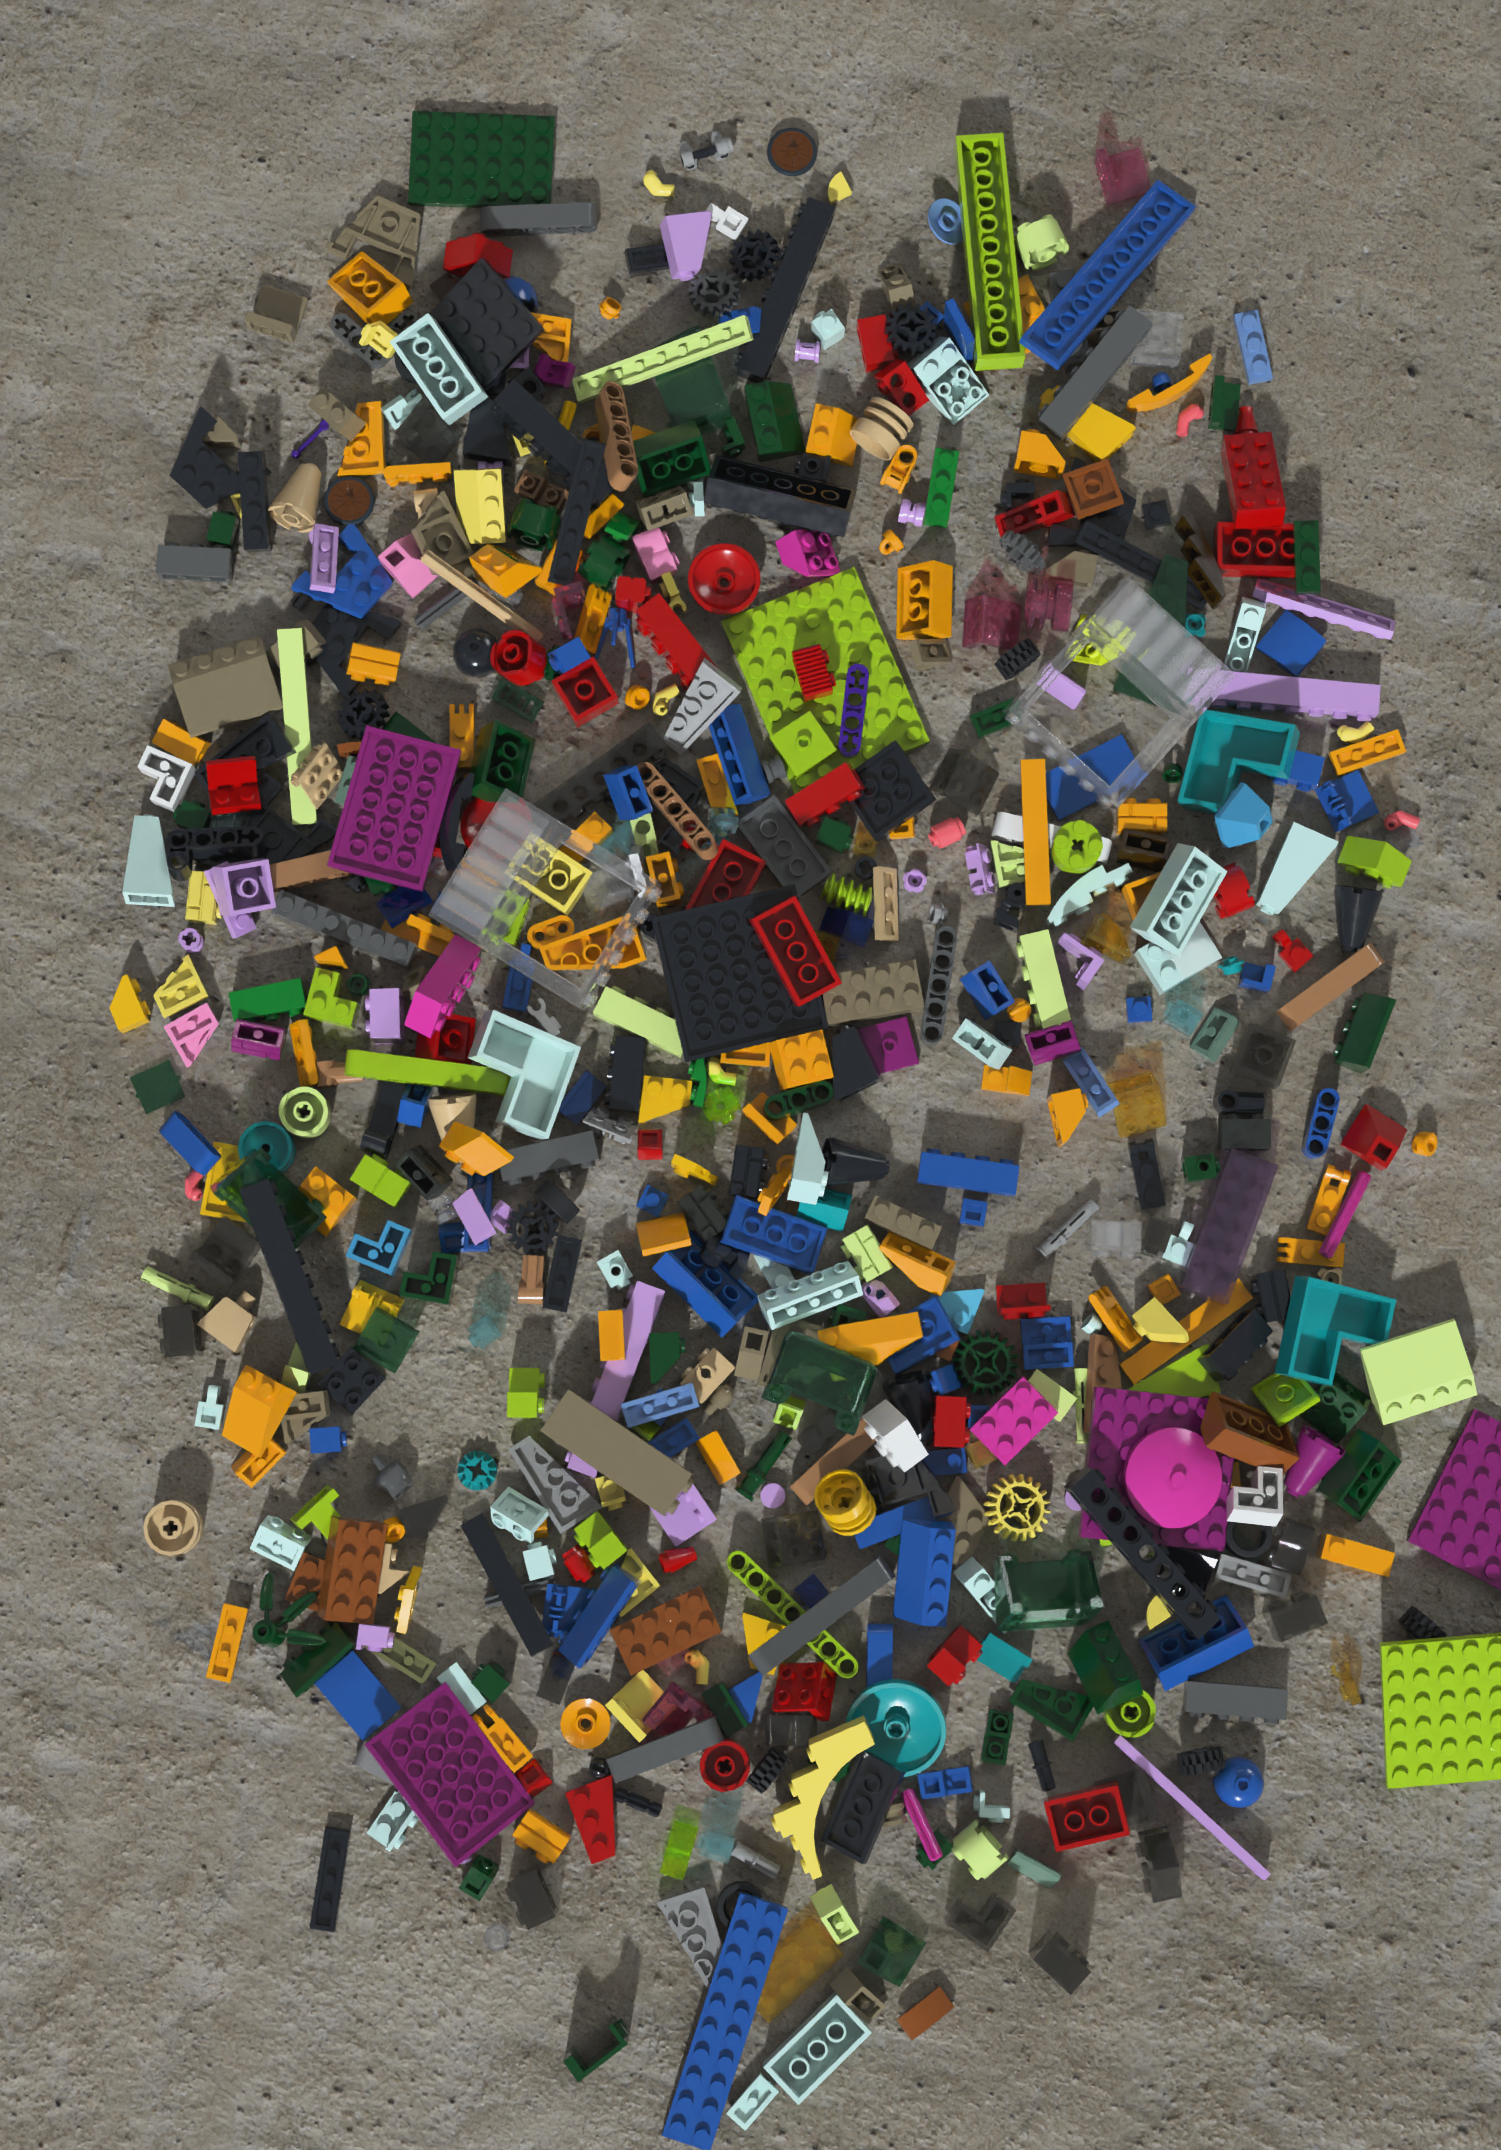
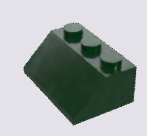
(774, 420)
(500, 761)
(1363, 1031)
(1359, 1475)
(317, 1660)
(1104, 1668)

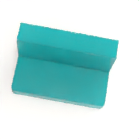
(829, 1211)
(1003, 1658)

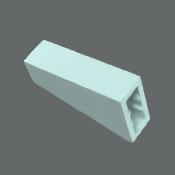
(1295, 863)
(147, 873)

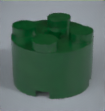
(534, 525)
(605, 562)

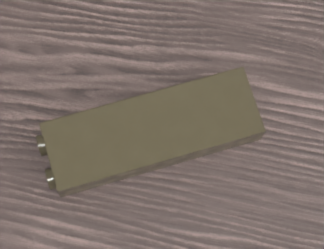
(618, 1453)

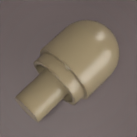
(719, 1398)

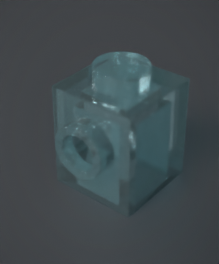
(1182, 1017)
(484, 1333)
(716, 1845)

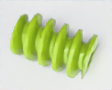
(847, 894)

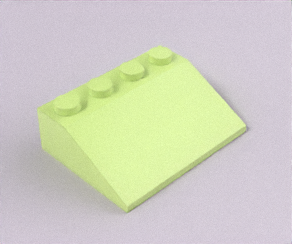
(1417, 1372)

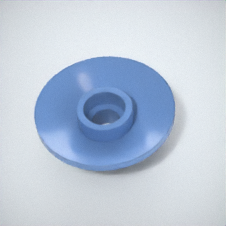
(945, 221)

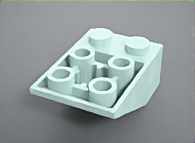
(948, 379)

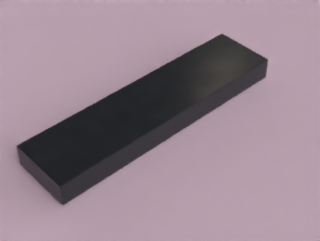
(330, 1879)

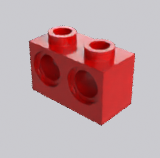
(905, 384)

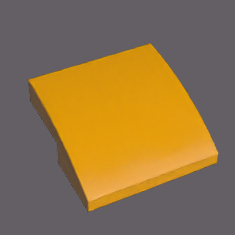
(663, 1234)

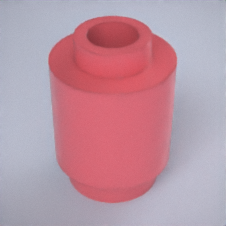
(946, 832)

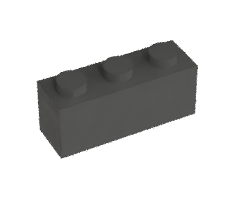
(194, 563)

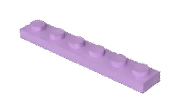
(1323, 608)

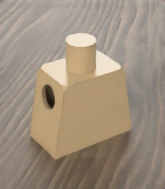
(230, 1321)

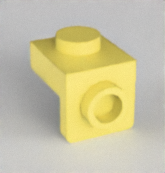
(378, 336)

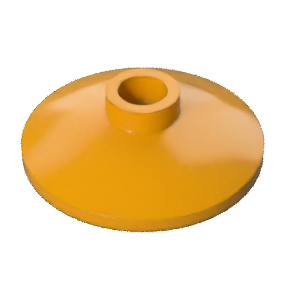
(578, 1735)

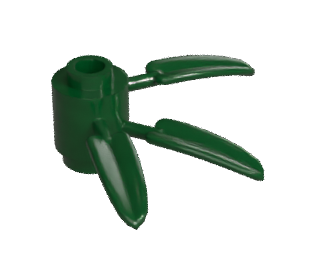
(272, 1633)

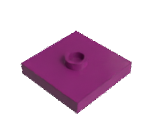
(891, 1044)

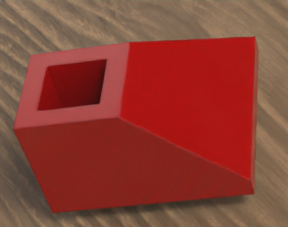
(1374, 1137)

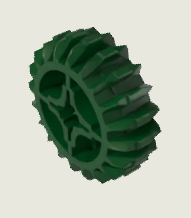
(999, 1346)

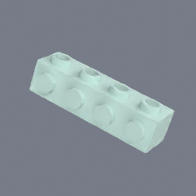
(810, 1295)

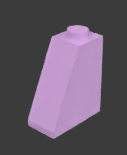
(685, 242)

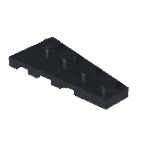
(262, 740)

